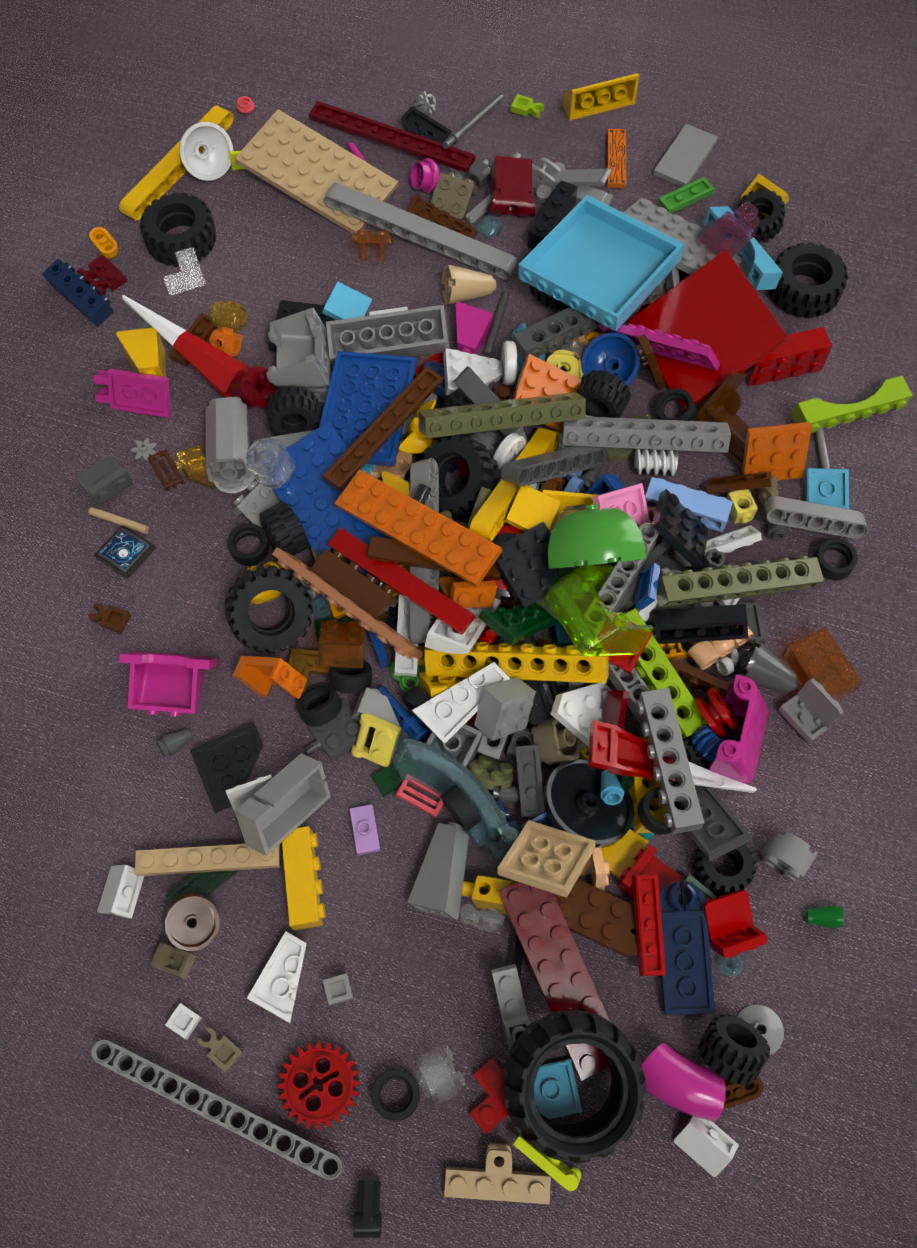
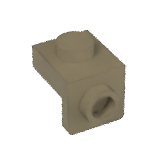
(765, 493)
(173, 961)

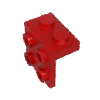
(648, 864)
(732, 925)

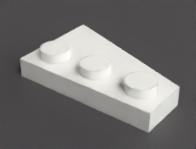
(280, 978)

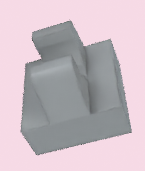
(338, 989)

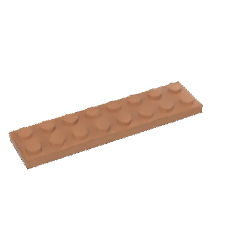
(350, 608)

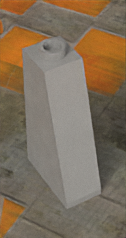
(442, 873)

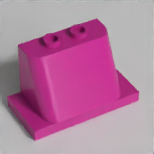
(166, 681)

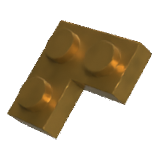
(306, 663)

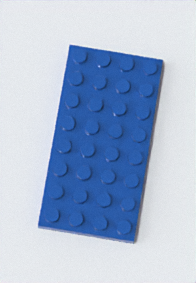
(314, 498)

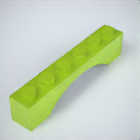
(890, 395)

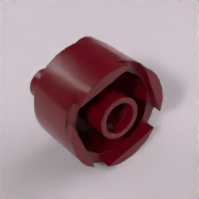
(252, 387)

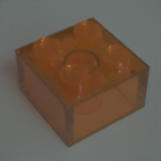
(341, 644)

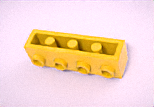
(302, 879)

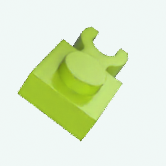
(524, 105)

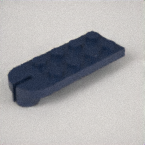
(688, 969)

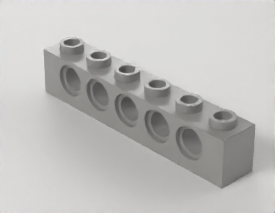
(660, 702)

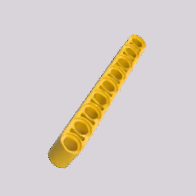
(166, 171)
(495, 509)

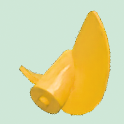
(416, 442)

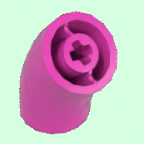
(684, 1084)

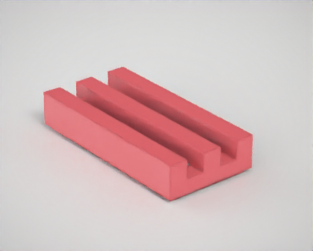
(416, 803)

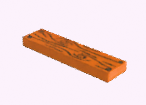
(616, 158)

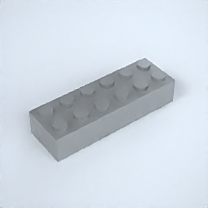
(393, 333)

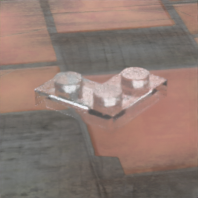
(190, 274)

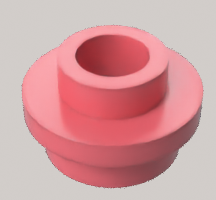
(245, 105)

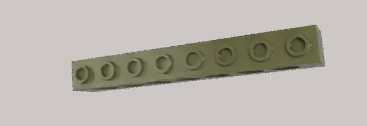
(501, 415)
(807, 576)

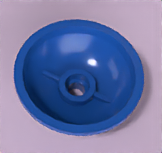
(610, 350)

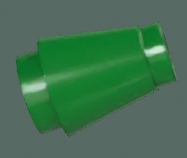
(826, 916)

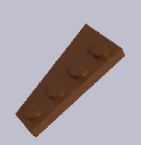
(429, 212)

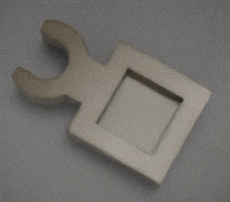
(223, 1052)

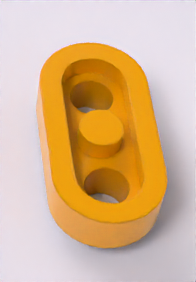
(103, 242)

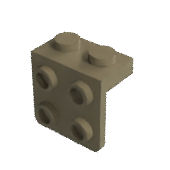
(453, 194)

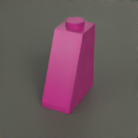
(472, 327)

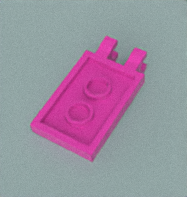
(134, 392)

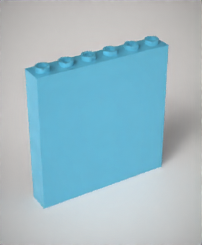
(601, 262)

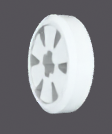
(509, 362)
(509, 450)

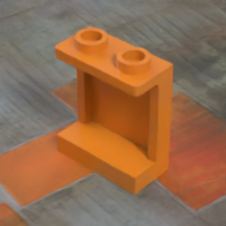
(262, 672)

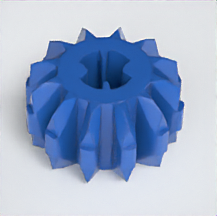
(706, 742)

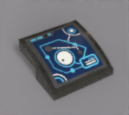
(125, 551)

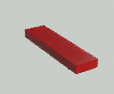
(648, 925)

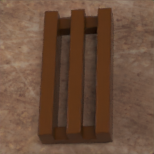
(172, 482)

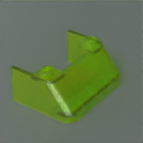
(588, 620)

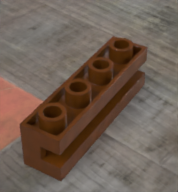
(354, 584)

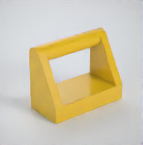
(762, 183)

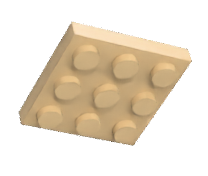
(547, 858)

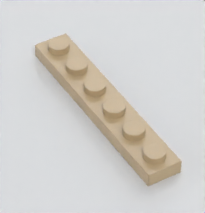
(203, 860)

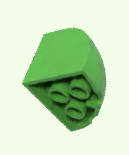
(595, 538)

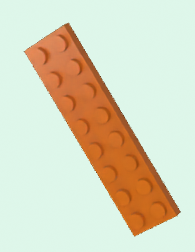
(419, 527)

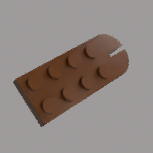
(600, 918)

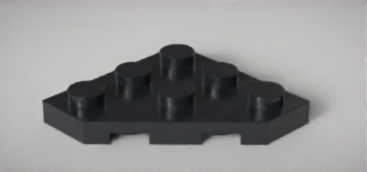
(227, 763)

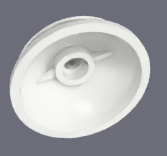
(216, 146)

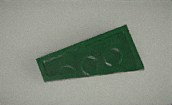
(518, 624)

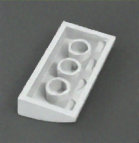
(449, 641)

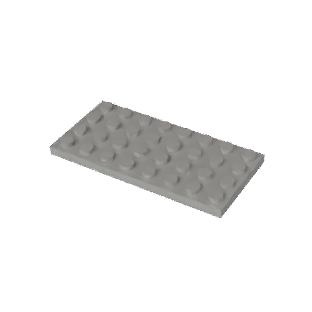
(695, 252)

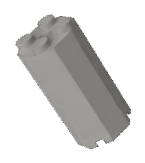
(227, 441)

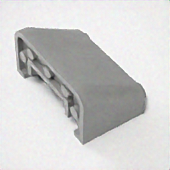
(300, 351)

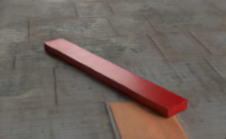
(403, 582)

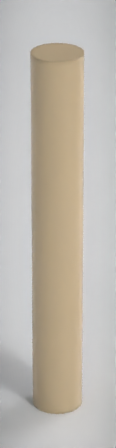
(118, 520)

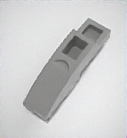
(510, 1002)

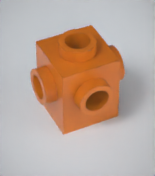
(226, 341)

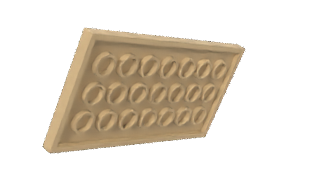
(307, 166)

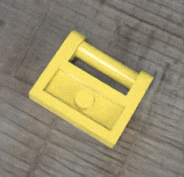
(383, 741)

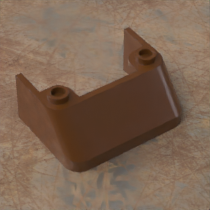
(723, 408)

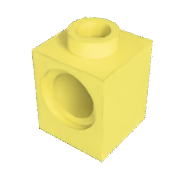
(744, 499)

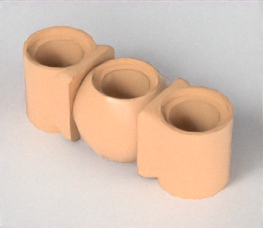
(708, 652)

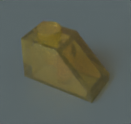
(193, 465)

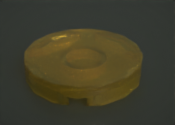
(228, 315)

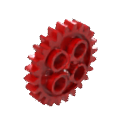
(307, 1064)

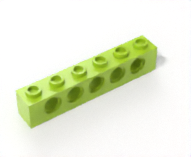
(668, 679)

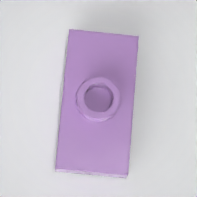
(364, 829)

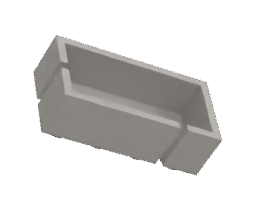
(283, 804)

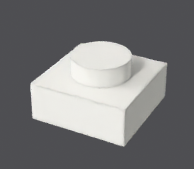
(183, 1021)

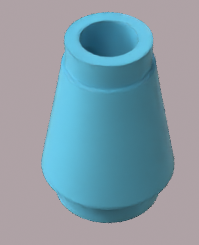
(611, 789)

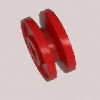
(717, 713)

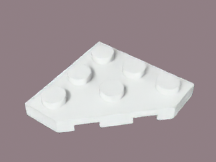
(456, 361)
(580, 707)

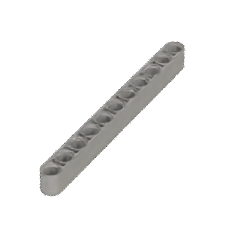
(421, 231)
(203, 1108)

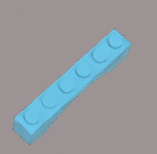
(762, 270)

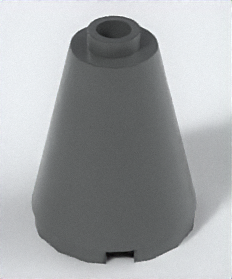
(766, 669)

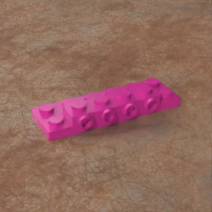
(671, 345)

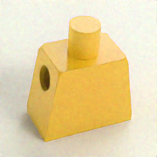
(483, 885)

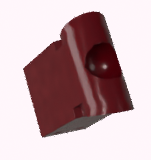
(511, 187)

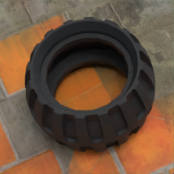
(605, 1128)

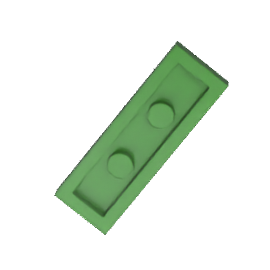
(686, 195)

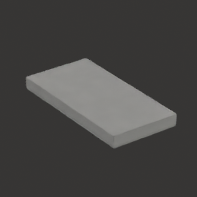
(685, 155)

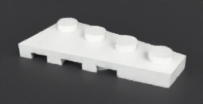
(455, 706)

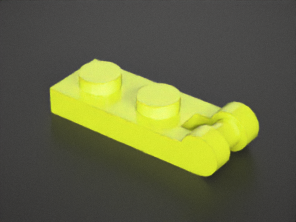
(565, 1176)

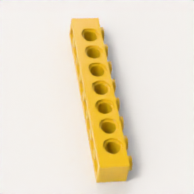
(597, 672)

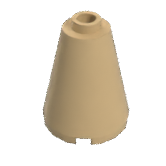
(465, 284)

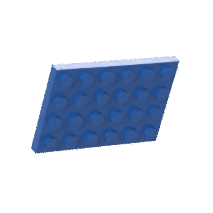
(361, 391)

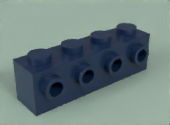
(77, 292)

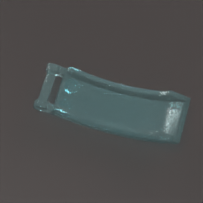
(438, 773)

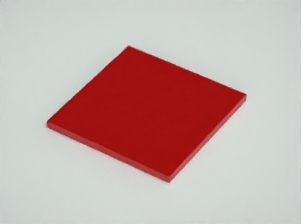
(719, 311)

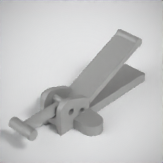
(547, 176)

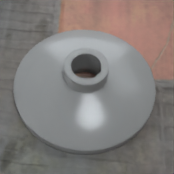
(771, 1022)

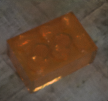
(822, 659)

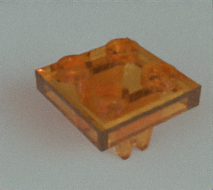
(365, 237)

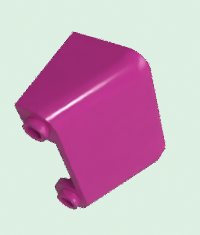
(740, 758)

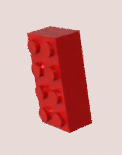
(800, 355)

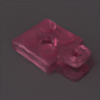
(736, 225)

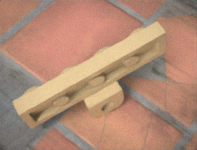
(497, 1180)

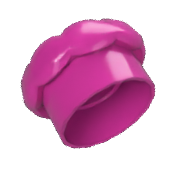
(425, 175)

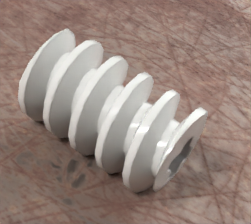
(656, 462)

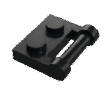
(541, 708)

